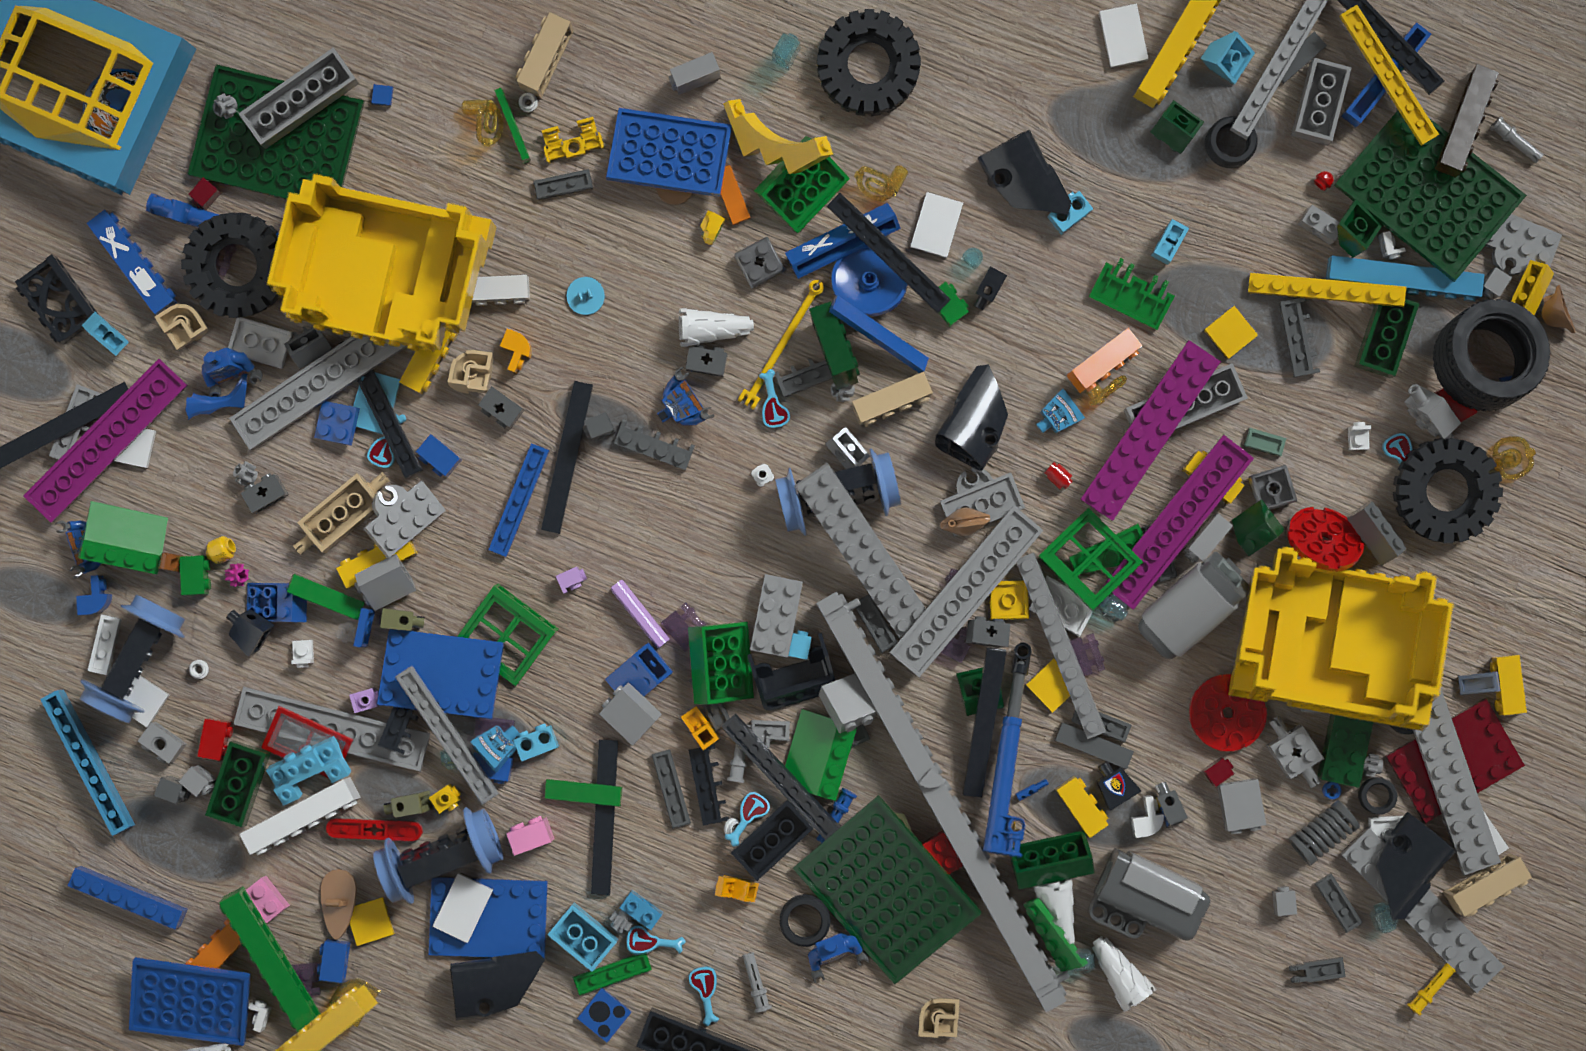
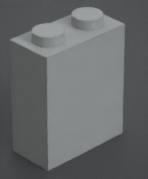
(694, 73)
(1207, 538)
(384, 582)
(847, 703)
(629, 713)
(1241, 805)

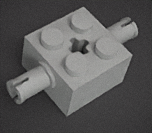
(1431, 412)
(1283, 748)

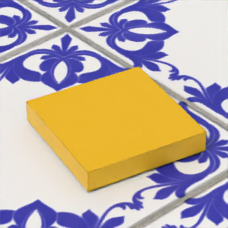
(1230, 332)
(1009, 601)
(1049, 686)
(371, 921)

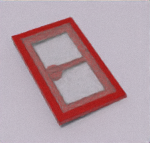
(292, 732)

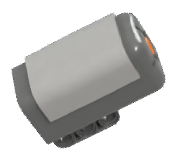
(1193, 606)
(1148, 894)

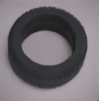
(1218, 157)
(799, 940)

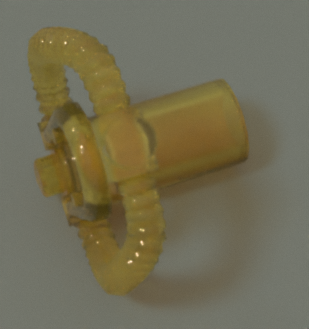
(485, 108)
(890, 187)
(1098, 395)
(1508, 460)

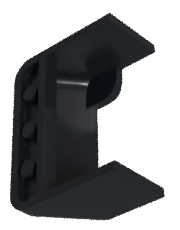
(794, 682)

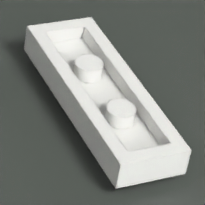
(104, 644)

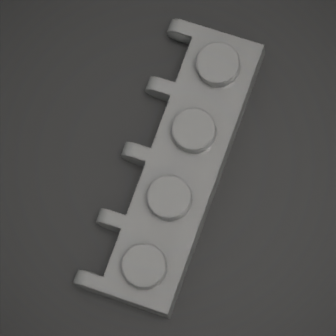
(64, 443)

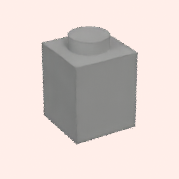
(1495, 283)
(1284, 901)

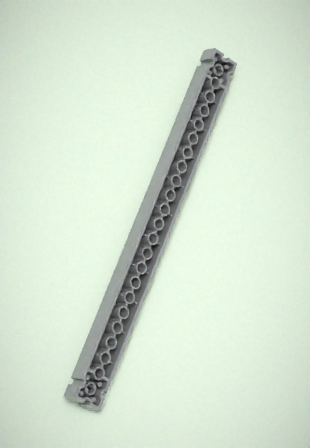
(945, 807)

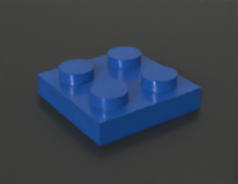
(337, 423)

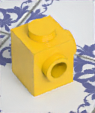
(446, 798)

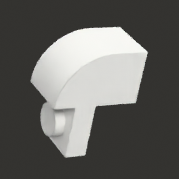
(1150, 822)

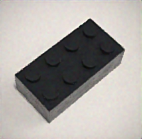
(772, 840)

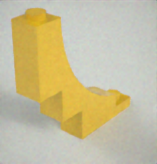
(756, 138)

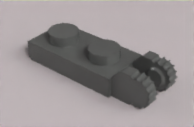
(1319, 970)

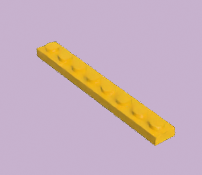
(1389, 75)
(1327, 289)

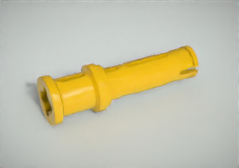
(1425, 996)

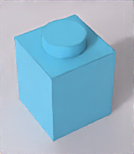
(800, 645)

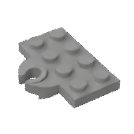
(1522, 242)
(985, 495)
(402, 516)

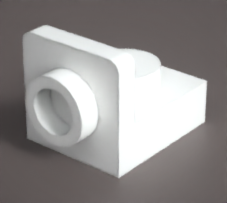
(1387, 246)
(1358, 436)
(302, 653)
(260, 1019)

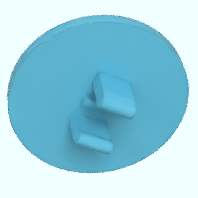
(585, 295)

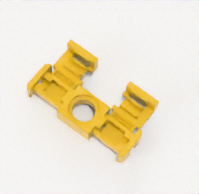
(557, 150)

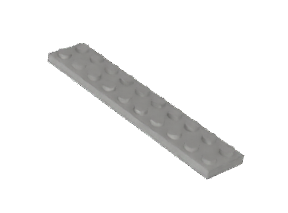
(309, 388)
(861, 548)
(966, 591)
(258, 709)
(1456, 791)
(1430, 919)

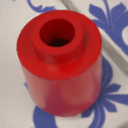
(1058, 476)

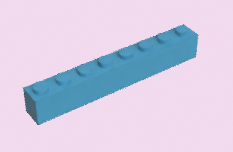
(1414, 278)
(87, 762)

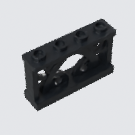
(57, 272)

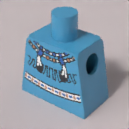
(1059, 413)
(496, 746)

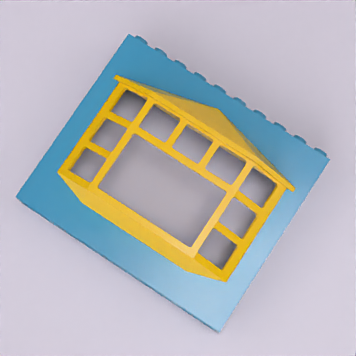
(71, 146)

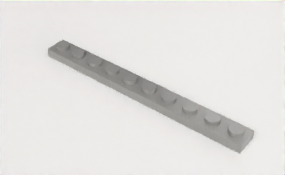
(1277, 67)
(1061, 645)

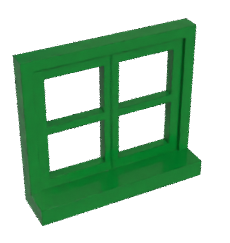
(1071, 578)
(522, 613)

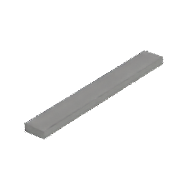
(446, 734)

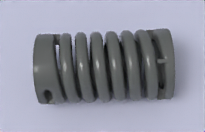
(1310, 832)

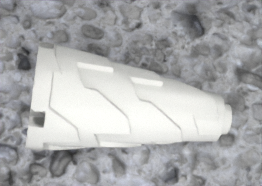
(709, 326)
(1059, 902)
(1125, 979)

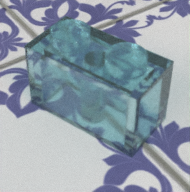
(786, 50)

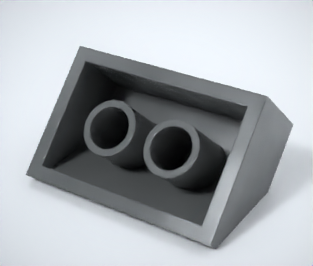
(1376, 533)

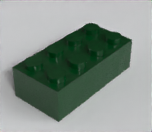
(1386, 338)
(835, 346)
(1345, 750)
(237, 783)
(1053, 860)

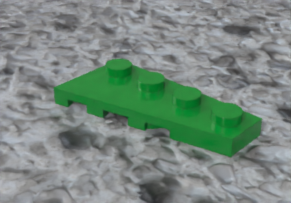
(1110, 556)
(1053, 937)

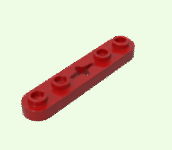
(355, 829)

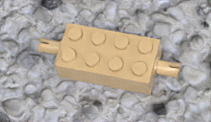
(339, 513)

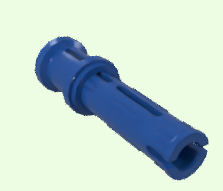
(842, 806)

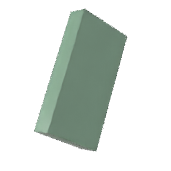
(1265, 442)

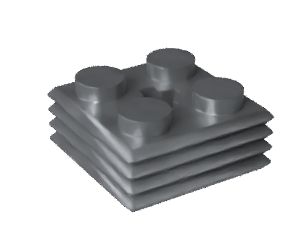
(764, 251)
(1277, 477)

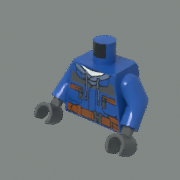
(227, 365)
(682, 402)
(74, 536)
(832, 950)

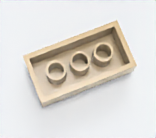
(545, 55)
(892, 398)
(1487, 885)

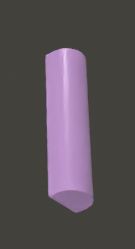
(639, 614)

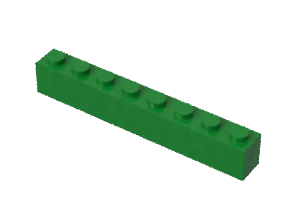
(269, 958)

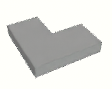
(771, 730)

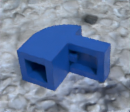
(97, 601)

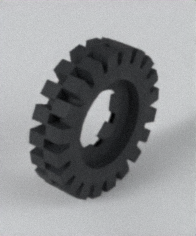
(868, 28)
(201, 264)
(1472, 514)

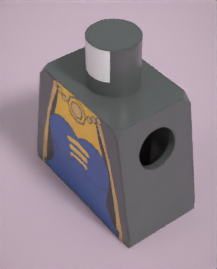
(1172, 814)

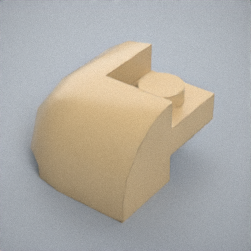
(181, 324)
(471, 371)
(939, 1018)

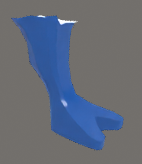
(206, 405)

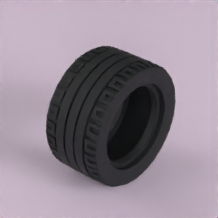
(1522, 334)

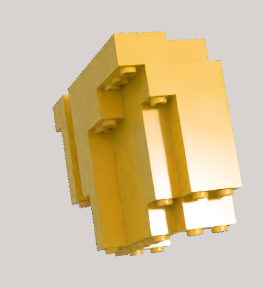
(378, 265)
(1343, 642)

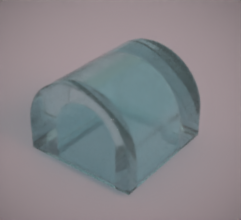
(973, 257)

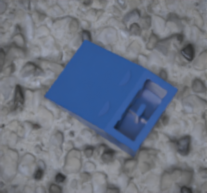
(274, 603)
(642, 670)

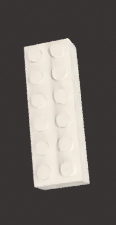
(303, 814)

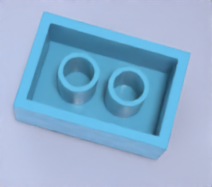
(583, 937)

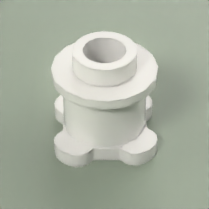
(761, 481)

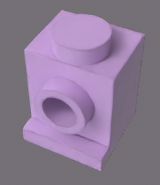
(571, 579)
(357, 703)

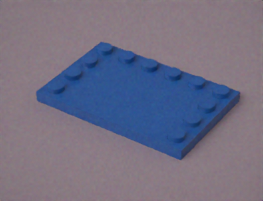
(669, 152)
(455, 670)
(509, 924)
(189, 1001)

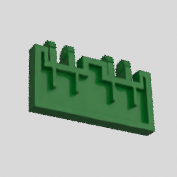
(1130, 296)

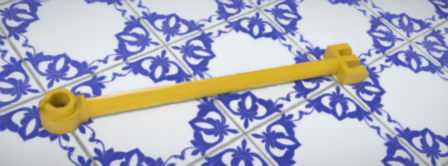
(781, 345)

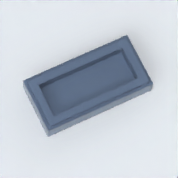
(1479, 683)

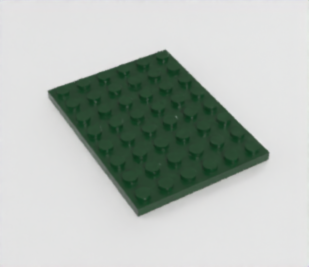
(233, 156)
(1428, 210)
(887, 889)

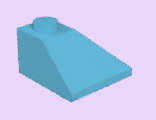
(1228, 56)

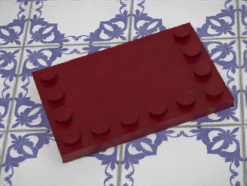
(1485, 748)

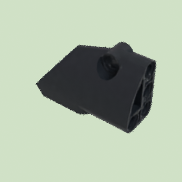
(1025, 176)
(974, 420)
(1410, 864)
(495, 980)

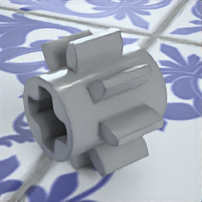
(225, 106)
(842, 394)
(245, 473)
(1372, 765)
(621, 921)

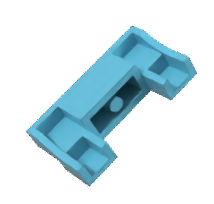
(309, 761)

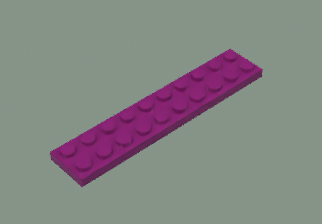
(1150, 430)
(105, 440)
(1182, 518)

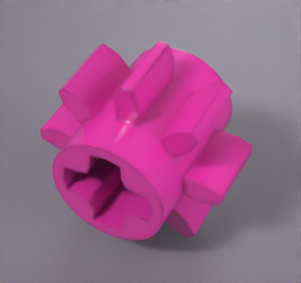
(236, 575)

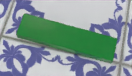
(512, 125)
(324, 597)
(583, 792)
(612, 973)

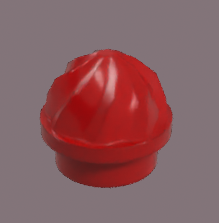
(1324, 180)

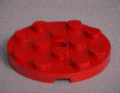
(1306, 535)
(1221, 732)

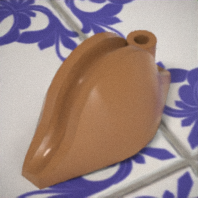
(1555, 311)
(965, 521)

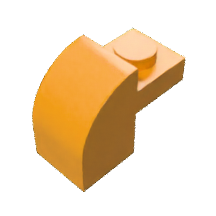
(519, 345)
(700, 727)
(736, 888)

